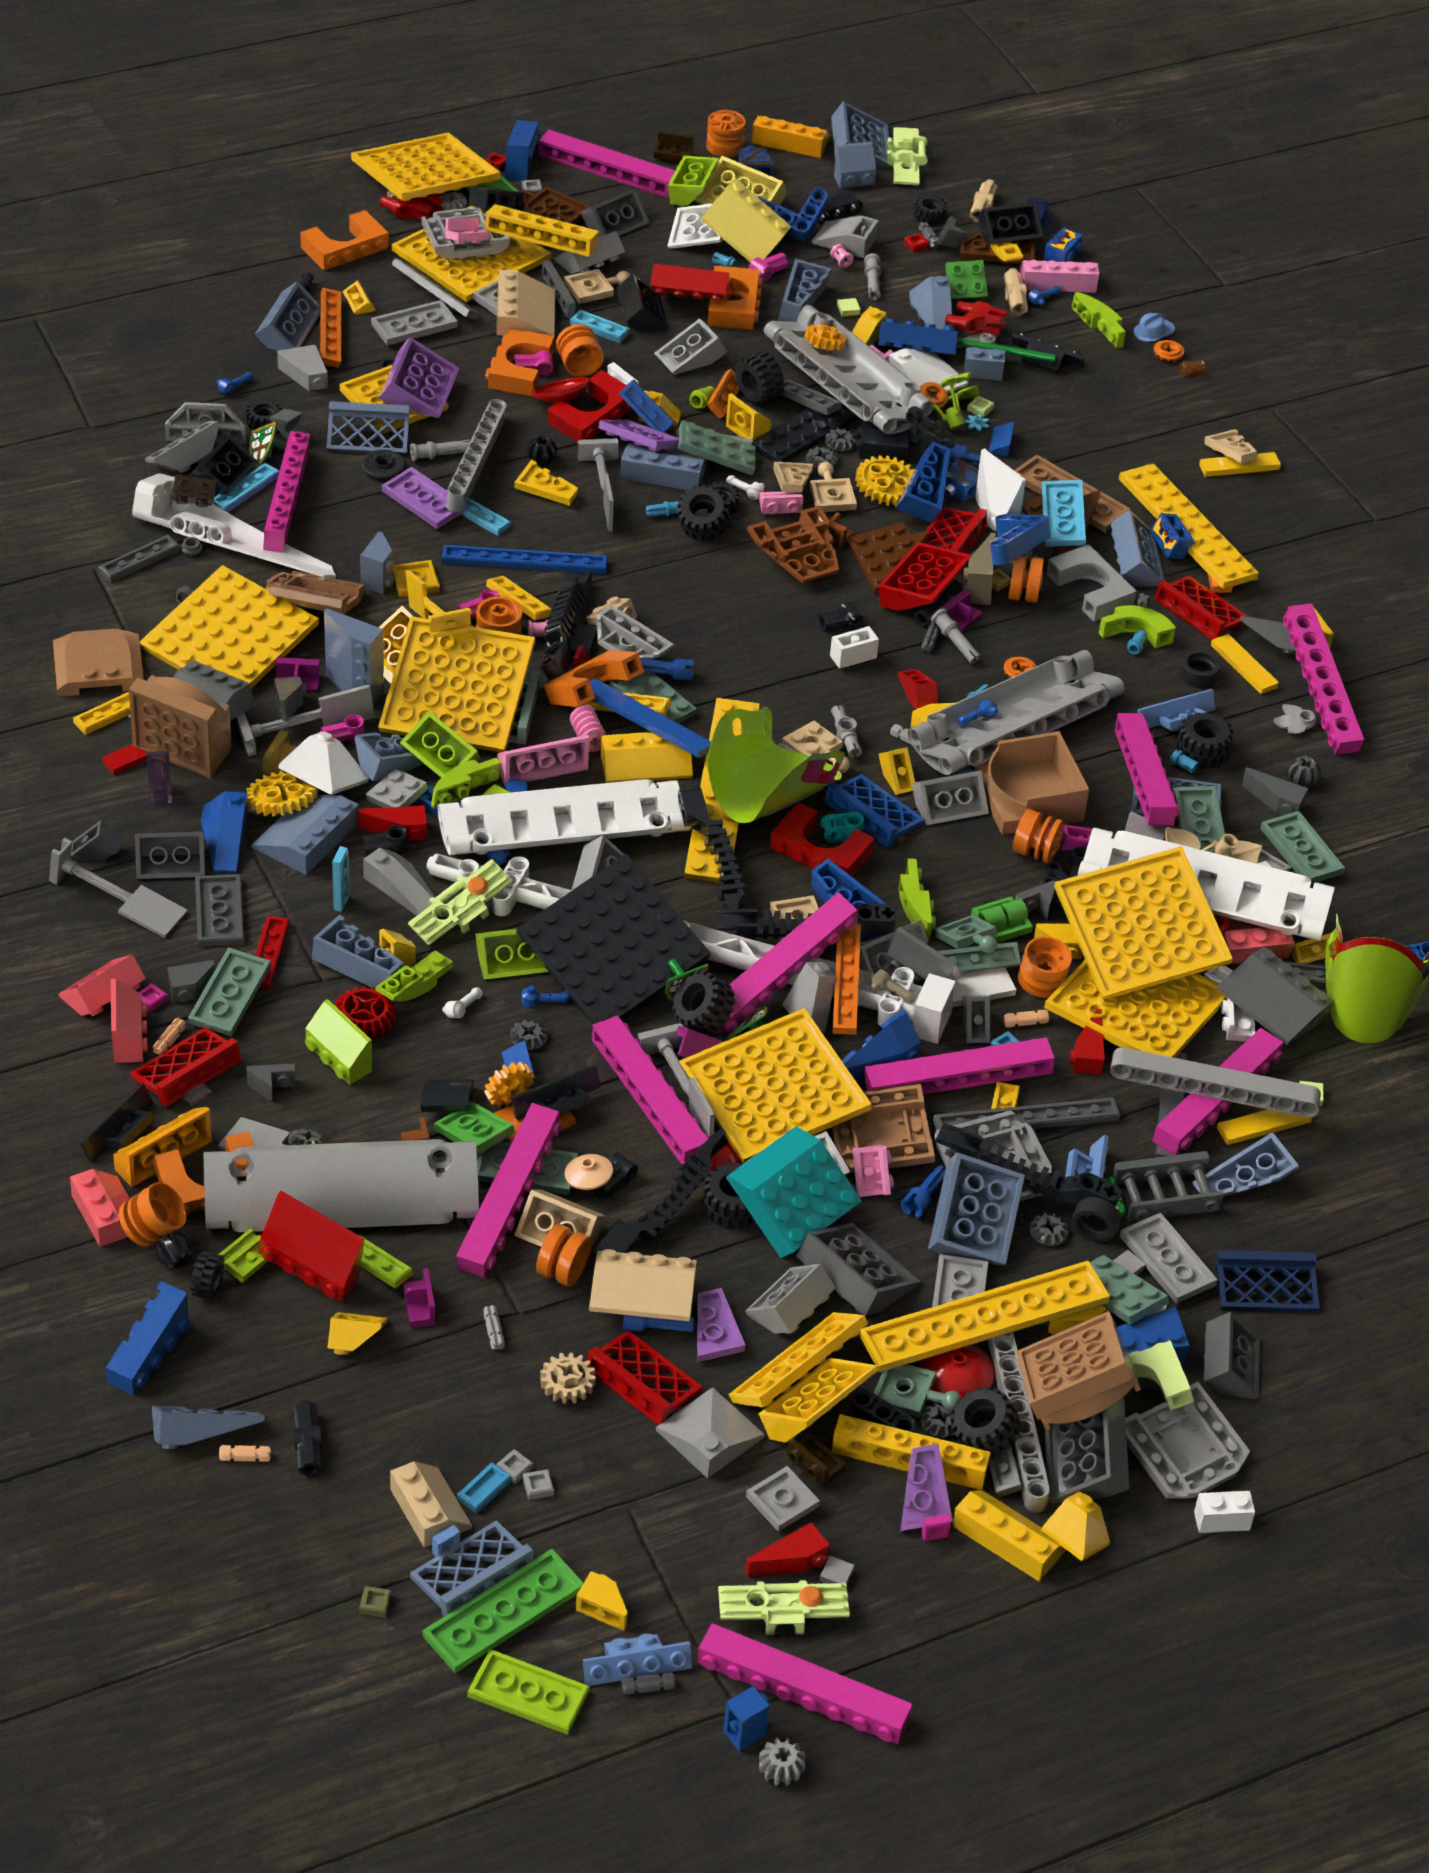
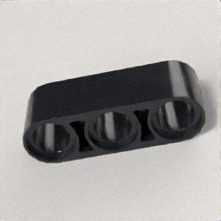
(840, 207)
(872, 1408)

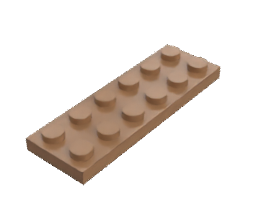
(1039, 470)

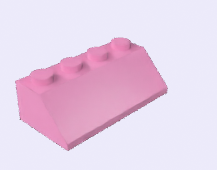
(1067, 275)
(545, 760)

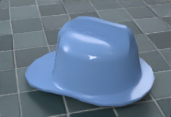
(1153, 327)

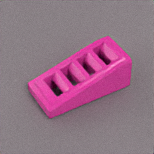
(1074, 837)

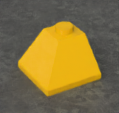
(745, 420)
(351, 1330)
(1078, 1526)

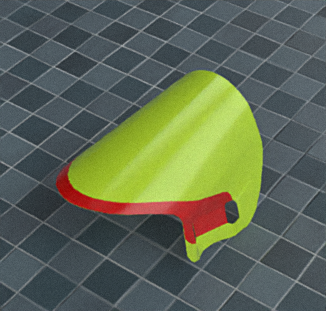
(758, 776)
(1372, 985)

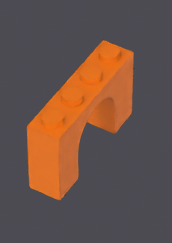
(330, 253)
(738, 313)
(514, 378)
(574, 686)
(172, 1172)

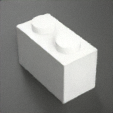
(854, 647)
(1224, 1511)

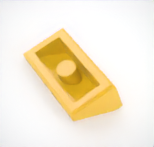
(358, 299)
(1312, 950)

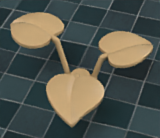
(1227, 846)

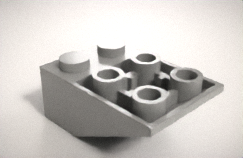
(854, 233)

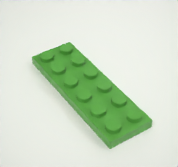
(503, 1610)

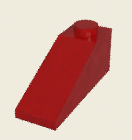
(918, 688)
(380, 819)
(1088, 1050)
(791, 1554)

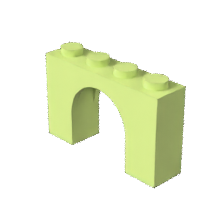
(1164, 1368)

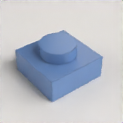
(445, 1540)

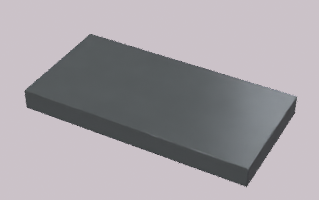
(219, 910)

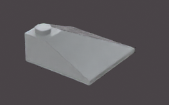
(710, 1432)

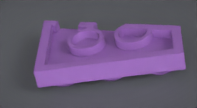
(716, 1327)
(925, 1488)

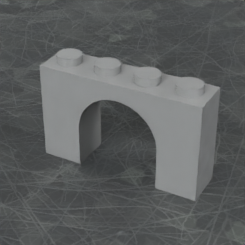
(1088, 564)

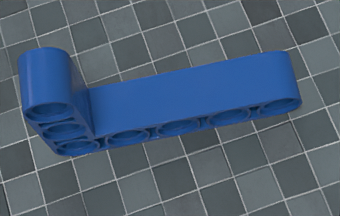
(802, 220)
(1017, 536)

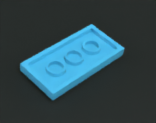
(1065, 510)

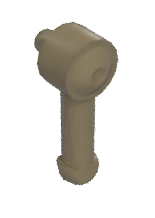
(883, 980)

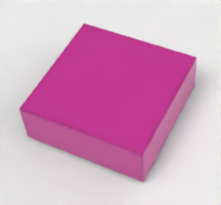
(153, 997)
(936, 1527)

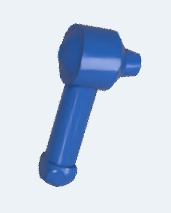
(1037, 298)
(227, 387)
(986, 708)
(498, 856)
(531, 997)

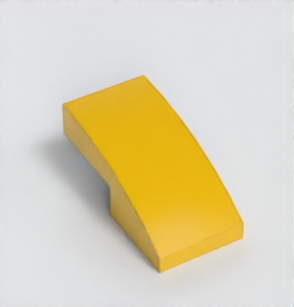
(1007, 251)

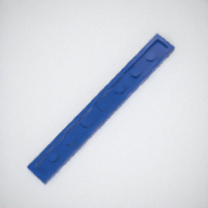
(524, 559)
(650, 719)

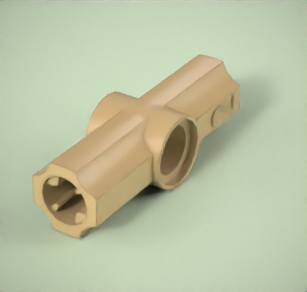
(983, 198)
(1015, 292)

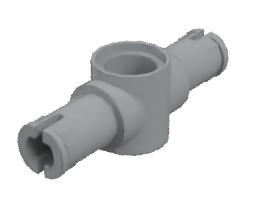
(846, 731)

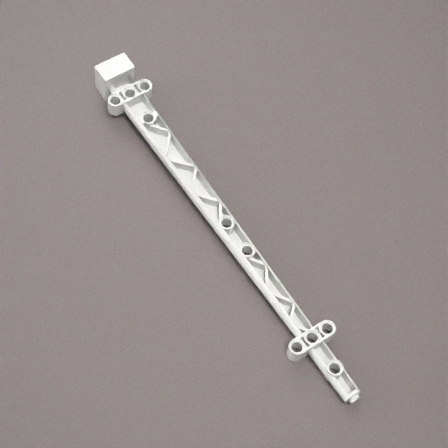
(927, 1012)

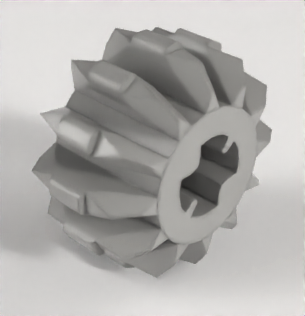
(782, 1762)

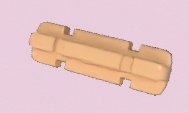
(1026, 1018)
(169, 1036)
(245, 1453)

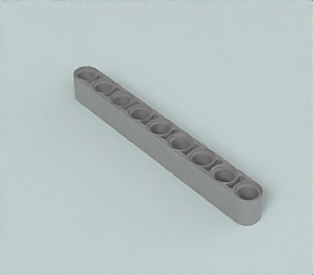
(475, 455)
(1215, 1082)
(1027, 1447)

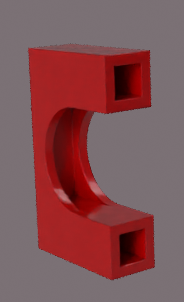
(585, 425)
(791, 841)

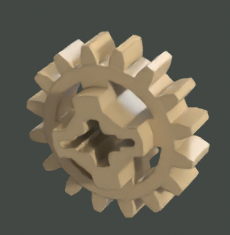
(567, 1378)

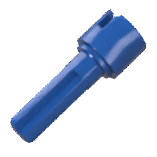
(962, 452)
(677, 668)
(919, 1198)
(639, 1323)

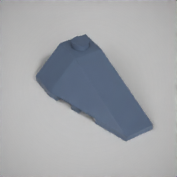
(932, 300)
(382, 755)
(1255, 1166)
(181, 1426)

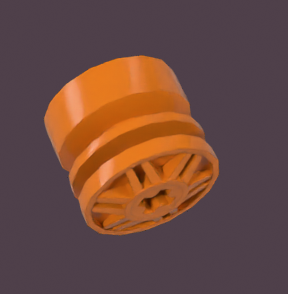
(725, 133)
(579, 350)
(1042, 837)
(1044, 966)
(152, 1214)

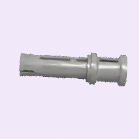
(873, 272)
(432, 450)
(950, 629)

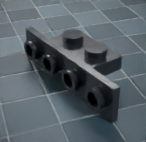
(1041, 346)
(562, 1094)
(120, 1125)

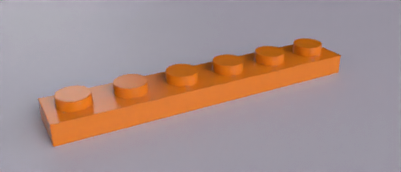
(330, 327)
(847, 982)

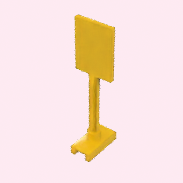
(441, 622)

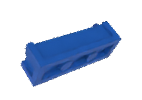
(646, 407)

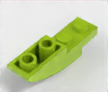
(1099, 315)
(462, 778)
(915, 900)
(417, 980)

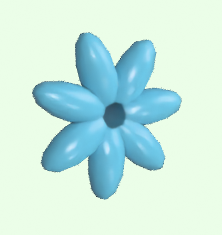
(976, 421)

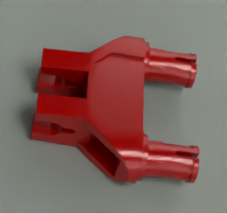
(414, 208)
(978, 319)

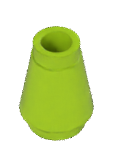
(701, 397)

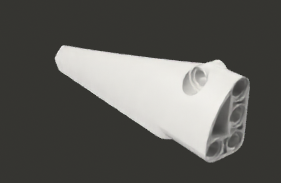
(214, 526)

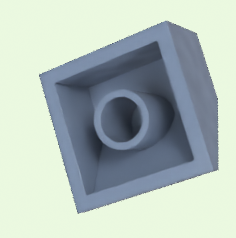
(855, 165)
(985, 363)
(377, 565)

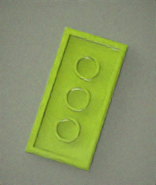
(528, 1691)

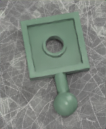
(967, 932)
(920, 1384)

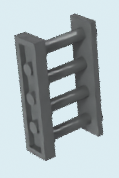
(1172, 1168)

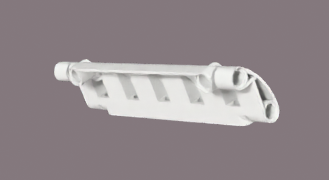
(560, 816)
(1230, 885)

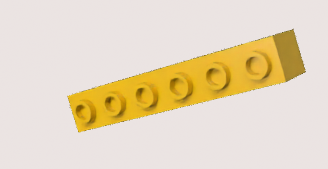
(541, 230)
(893, 1448)

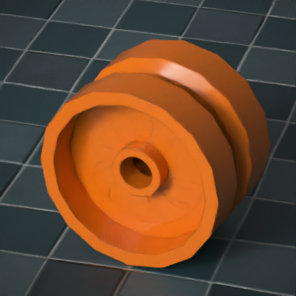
(1028, 579)
(500, 615)
(563, 1255)

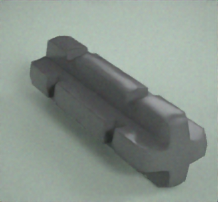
(929, 234)
(1143, 600)
(930, 638)
(648, 1683)

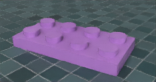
(640, 434)
(421, 497)

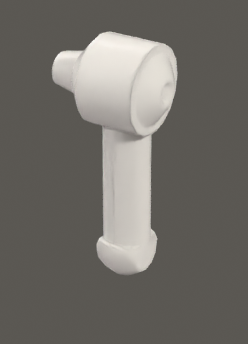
(751, 490)
(456, 1009)

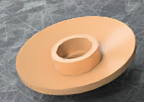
(588, 1172)

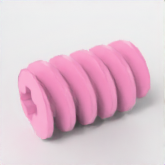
(587, 723)

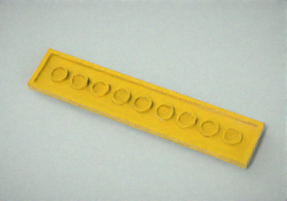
(1210, 547)
(700, 862)
(984, 1316)

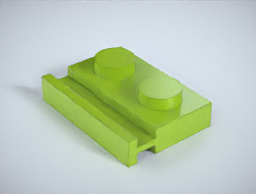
(243, 1257)

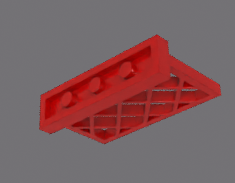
(964, 540)
(1193, 612)
(189, 1074)
(631, 1386)

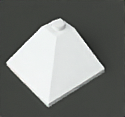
(690, 229)
(923, 367)
(998, 488)
(324, 764)

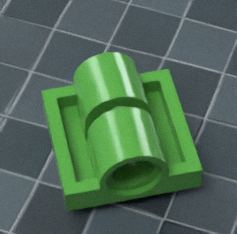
(967, 280)
(1007, 916)

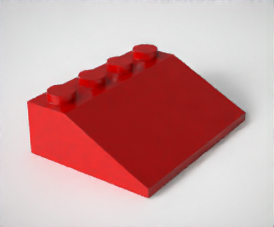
(692, 282)
(921, 576)
(312, 1247)

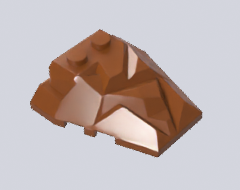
(800, 547)

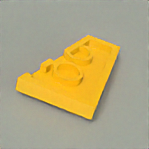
(543, 484)

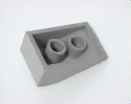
(691, 349)

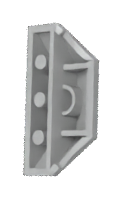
(194, 415)
(187, 449)
(623, 633)

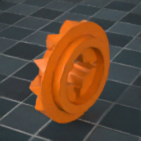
(1175, 350)
(933, 388)
(1022, 663)

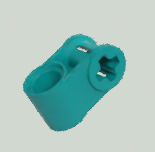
(842, 826)

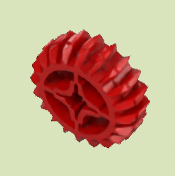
(365, 1008)

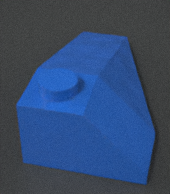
(224, 828)
(894, 1043)

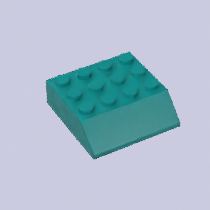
(793, 1189)

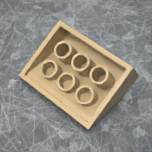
(524, 304)
(643, 1285)

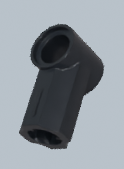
(846, 615)
(393, 840)
(623, 1170)

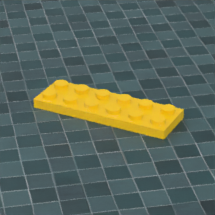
(798, 1359)

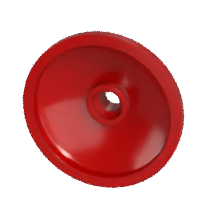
(561, 390)
(971, 1372)

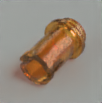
(1191, 367)

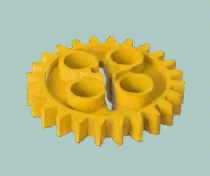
(883, 479)
(267, 797)

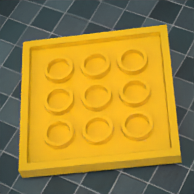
(368, 389)

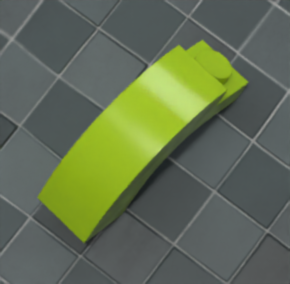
(1134, 618)

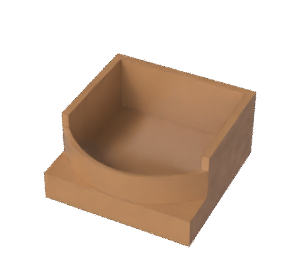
(180, 720)
(1034, 775)
(1077, 1371)

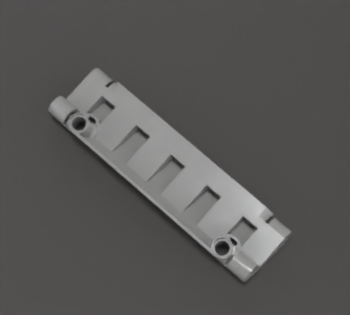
(852, 375)
(1026, 706)
(345, 1182)

